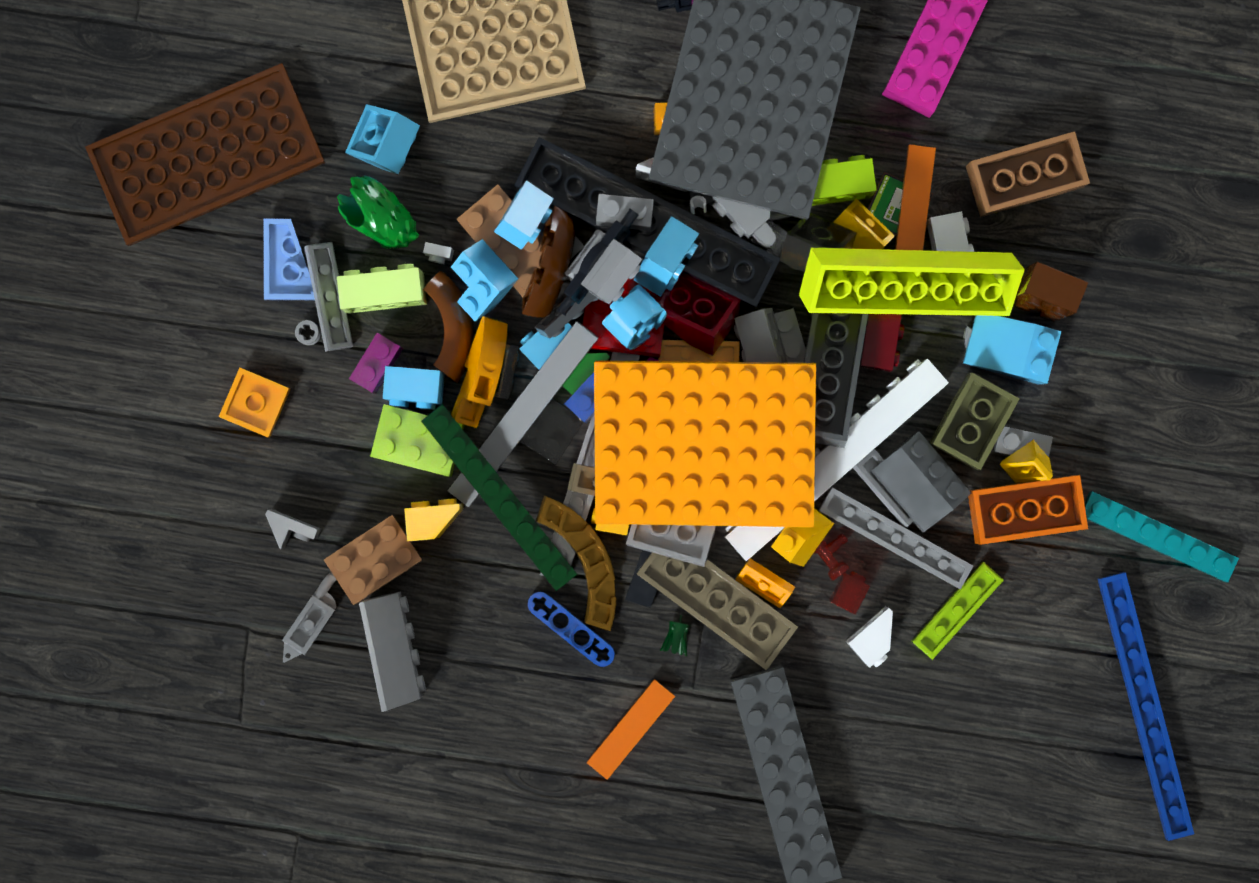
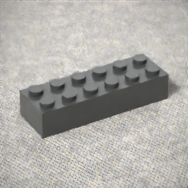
(836, 348)

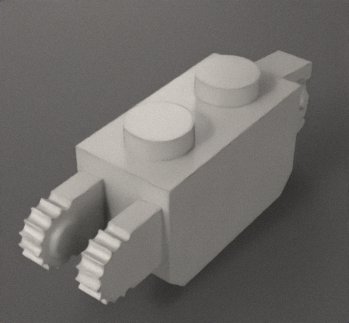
(747, 220)

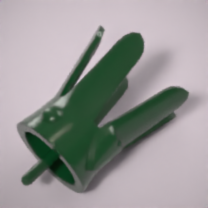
(677, 637)

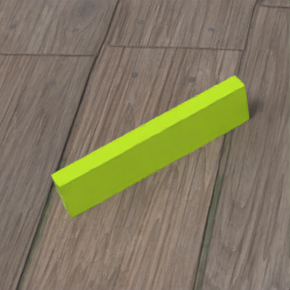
(957, 610)

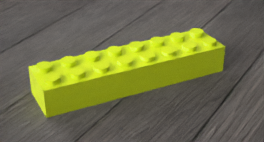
(910, 282)

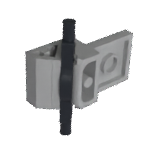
(602, 266)

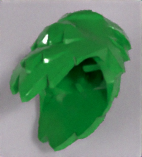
(377, 213)

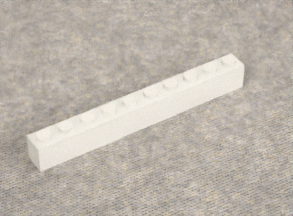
(864, 435)

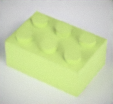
(381, 289)

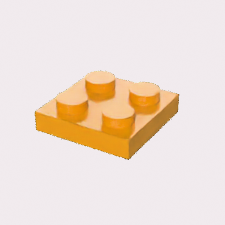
(254, 402)

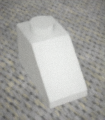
(873, 638)

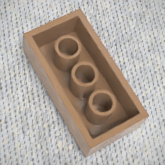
(1027, 174)
(481, 223)

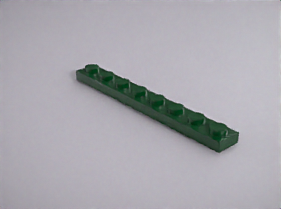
(499, 497)

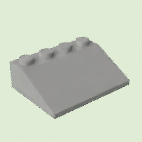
(392, 650)

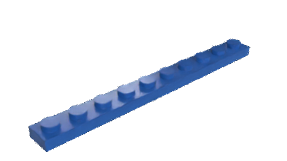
(1145, 706)

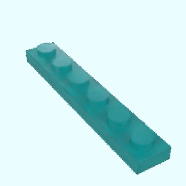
(1160, 537)

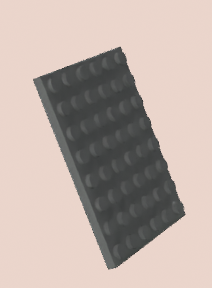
(755, 100)

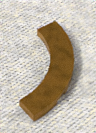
(593, 558)

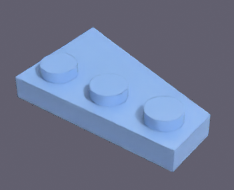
(284, 265)

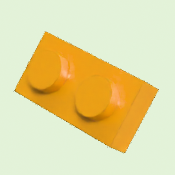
(765, 583)

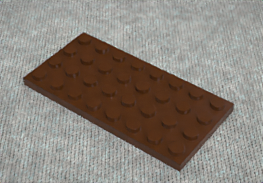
(205, 154)

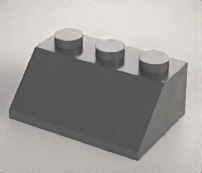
(921, 481)

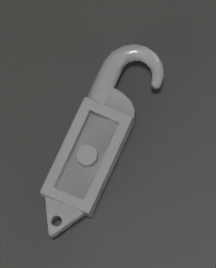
(310, 620)

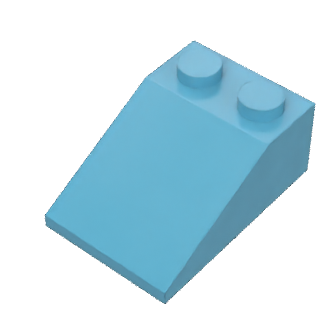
(1012, 348)

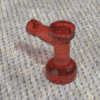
(825, 552)

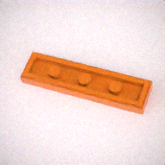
(915, 198)
(630, 729)

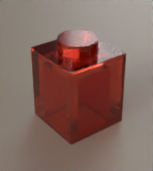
(850, 592)

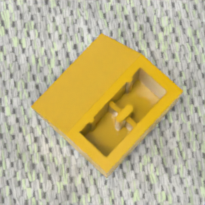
(429, 521)

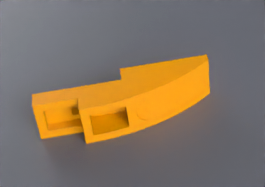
(483, 372)

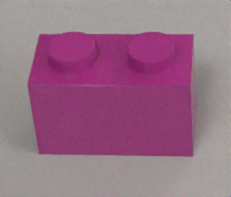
(371, 368)

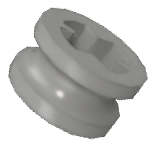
(301, 338)

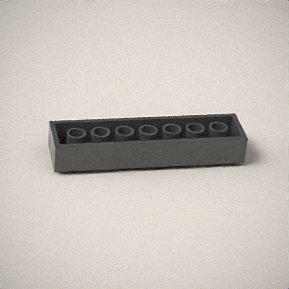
(785, 776)

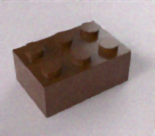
(1049, 292)

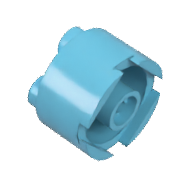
(634, 317)

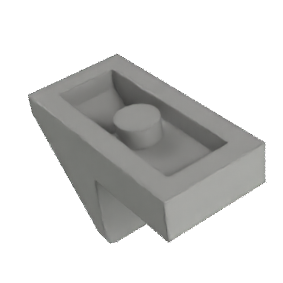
(283, 525)

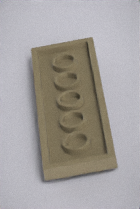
(721, 606)

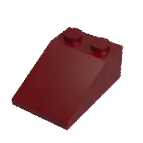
(699, 312)

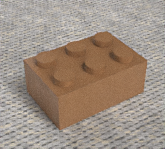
(372, 560)

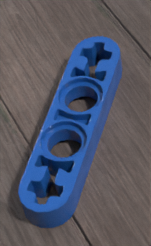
(573, 626)

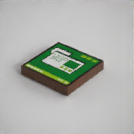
(887, 201)

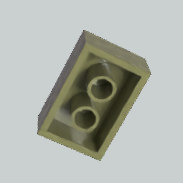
(974, 421)

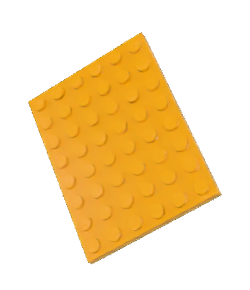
(704, 443)

